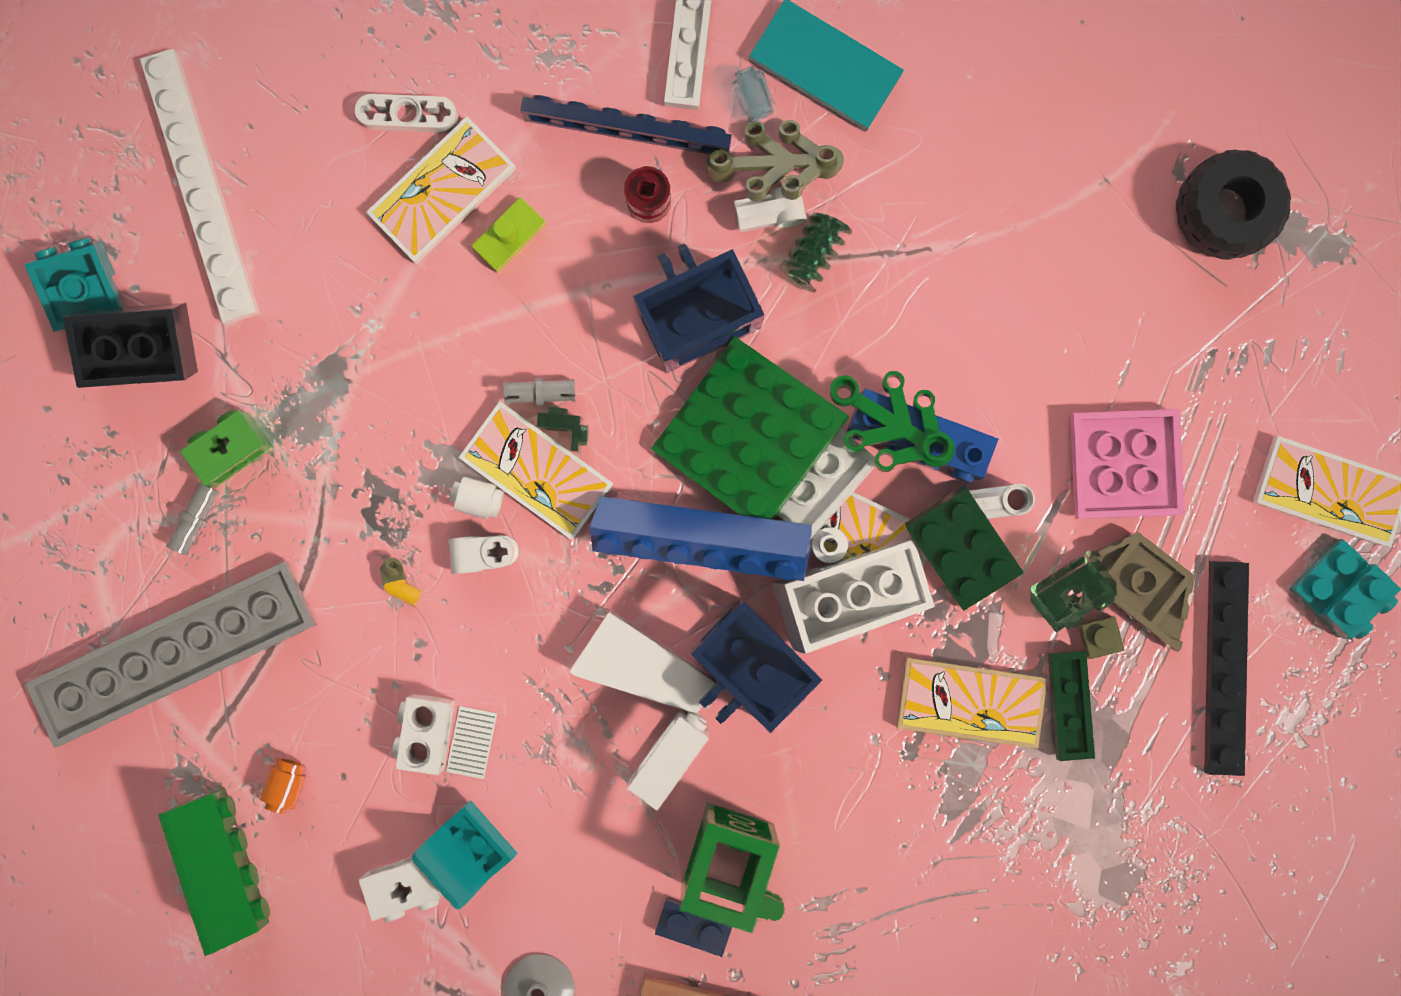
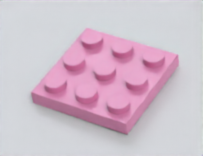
(1127, 464)

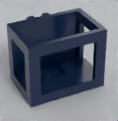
(698, 308)
(753, 668)

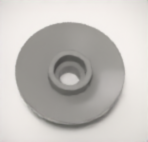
(541, 973)

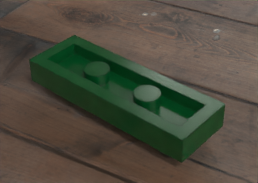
(1071, 705)

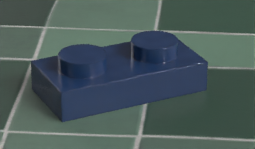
(692, 929)

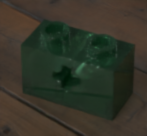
(1081, 575)

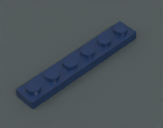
(612, 123)

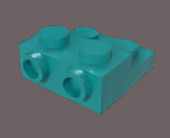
(73, 280)
(1346, 591)

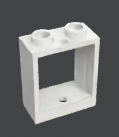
(669, 758)

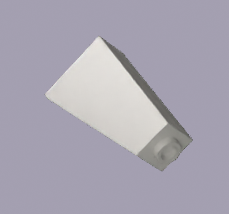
(640, 665)

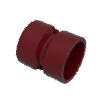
(647, 194)

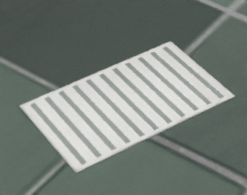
(471, 742)

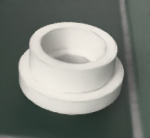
(818, 545)

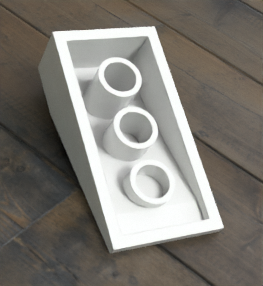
(853, 596)

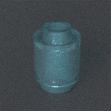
(753, 94)

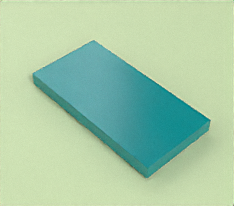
(826, 64)

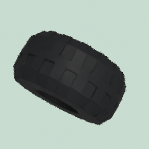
(1259, 186)

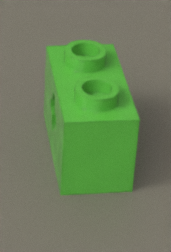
(245, 446)

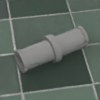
(539, 391)
(192, 519)

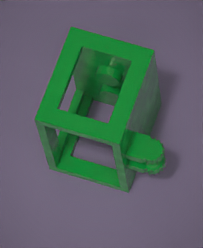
(741, 834)

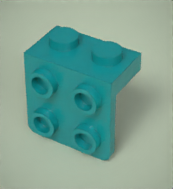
(463, 855)

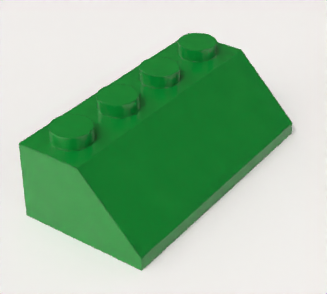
(215, 870)

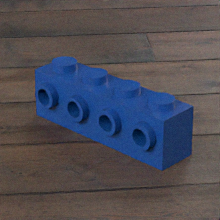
(972, 447)

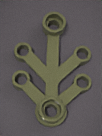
(819, 162)

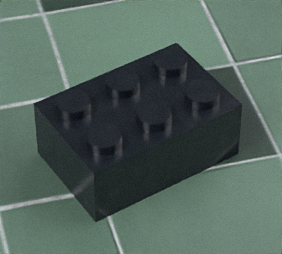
(130, 345)

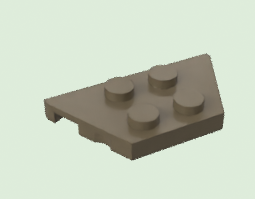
(1149, 586)

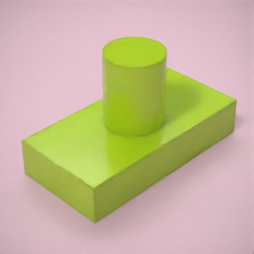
(509, 234)

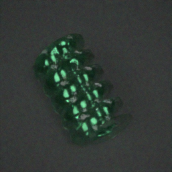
(813, 249)

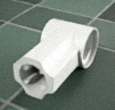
(771, 211)
(995, 504)

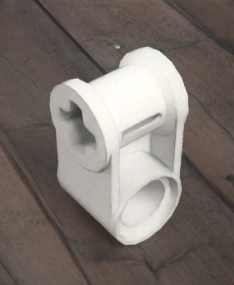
(477, 553)

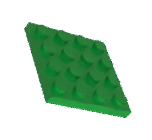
(750, 432)

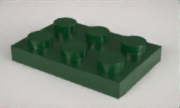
(964, 548)

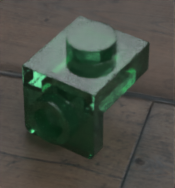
(558, 420)

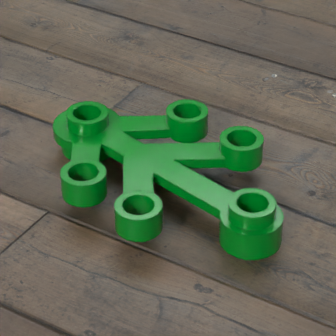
(896, 425)

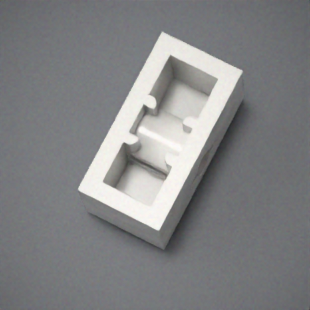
(383, 894)

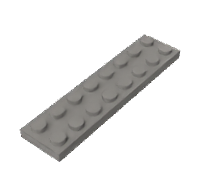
(170, 654)

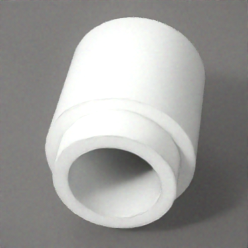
(476, 498)

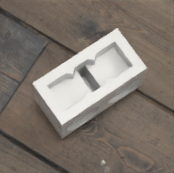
(432, 736)

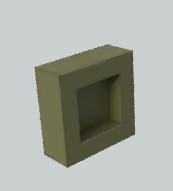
(1101, 637)

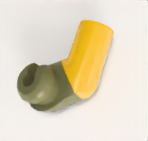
(395, 582)

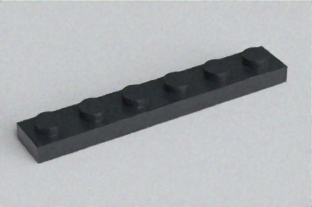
(1226, 668)

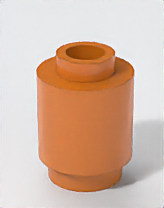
(283, 785)

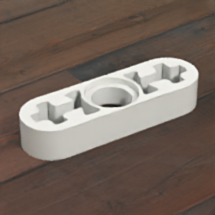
(381, 121)

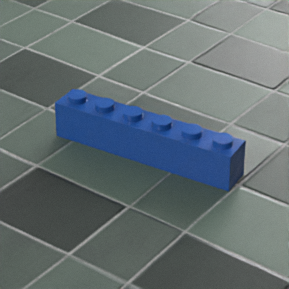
(701, 538)

